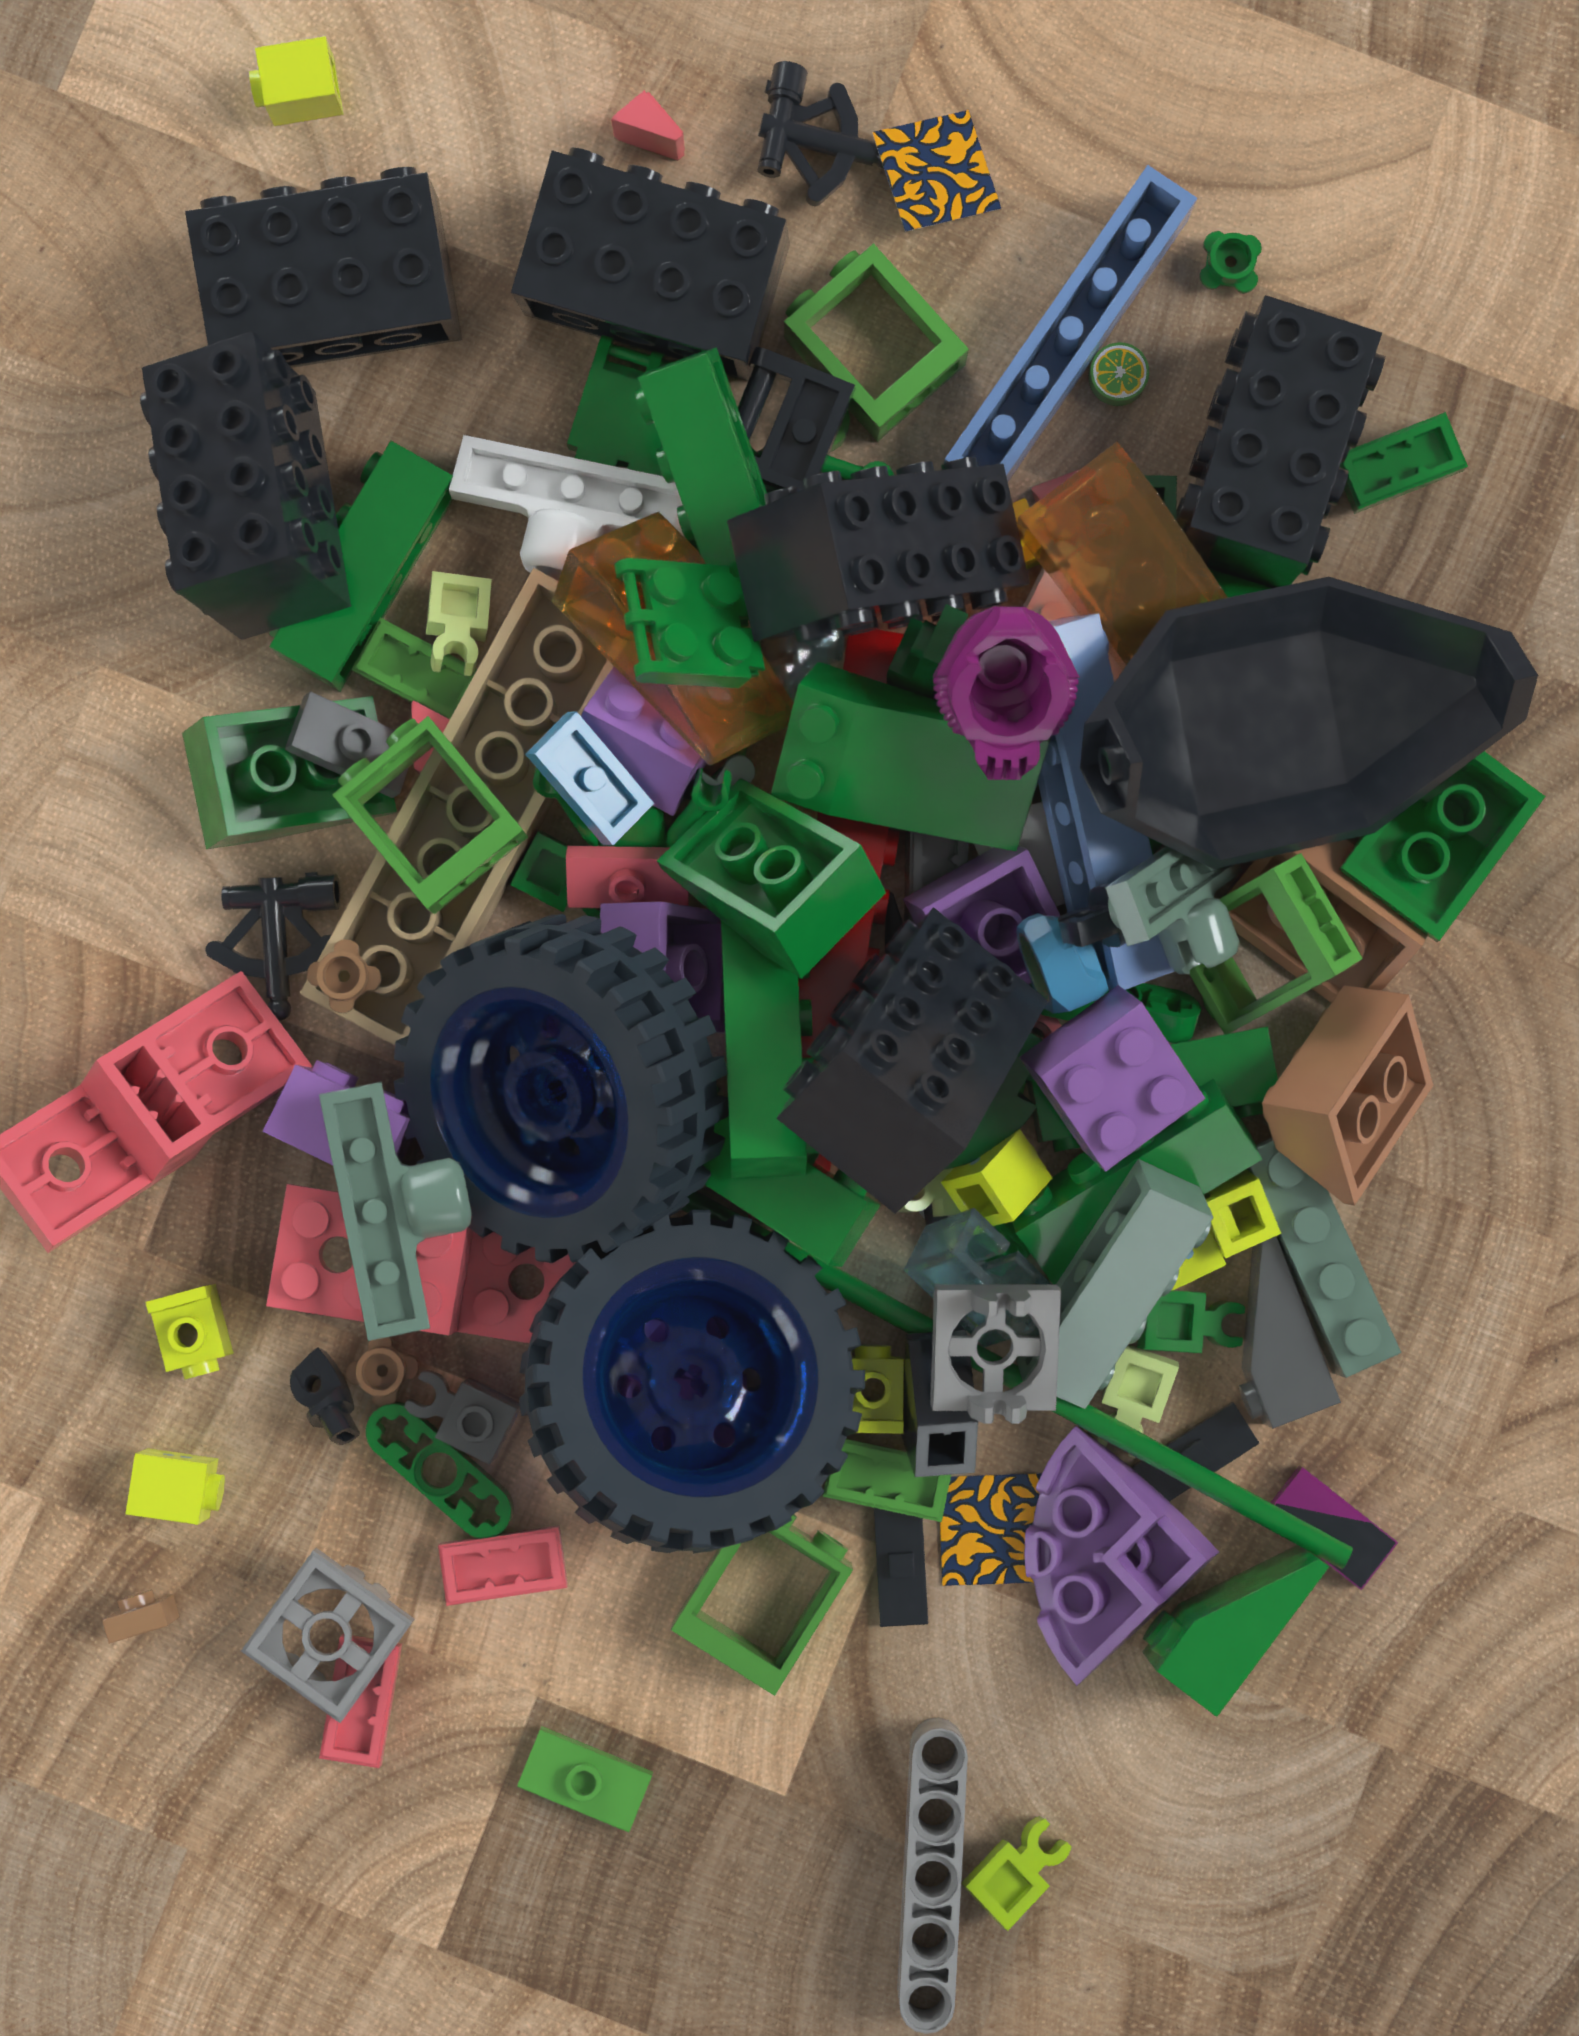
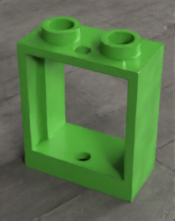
(916, 384)
(469, 863)
(1309, 925)
(736, 1650)

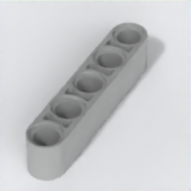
(938, 1903)

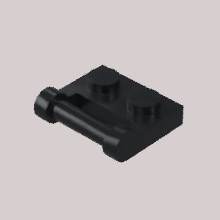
(805, 421)

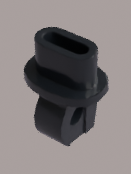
(1091, 923)
(329, 1405)

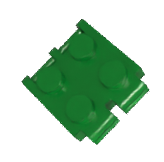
(608, 418)
(693, 622)

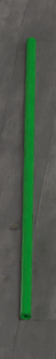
(1090, 1418)

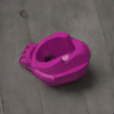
(1006, 688)

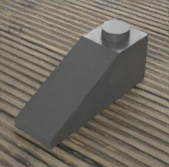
(1280, 1349)

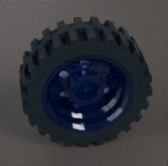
(601, 1065)
(784, 1431)

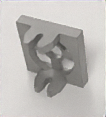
(1034, 1393)
(298, 1672)

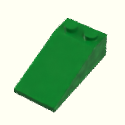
(894, 763)

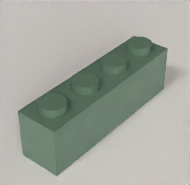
(1324, 1267)
(1121, 1275)

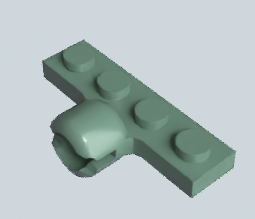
(1176, 901)
(388, 1208)

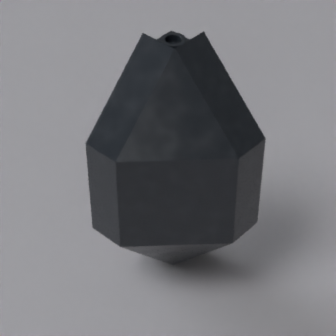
(1296, 718)

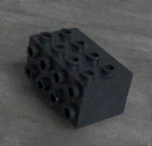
(650, 261)
(327, 268)
(1278, 442)
(244, 486)
(877, 549)
(911, 1059)

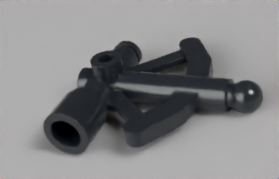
(786, 131)
(272, 903)

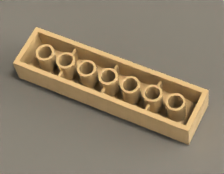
(520, 690)

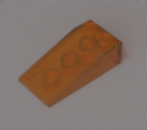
(1116, 550)
(595, 601)

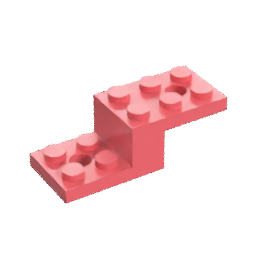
(145, 1110)
(460, 1273)

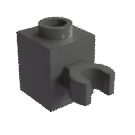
(473, 1418)

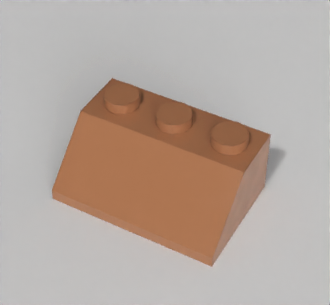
(1377, 931)
(1350, 1090)

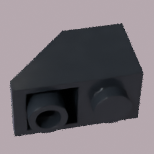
(935, 1440)

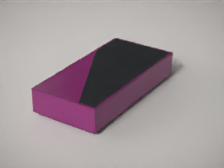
(1324, 1509)

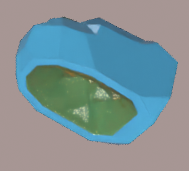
(1059, 971)

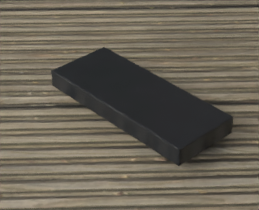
(1209, 1443)
(900, 1569)

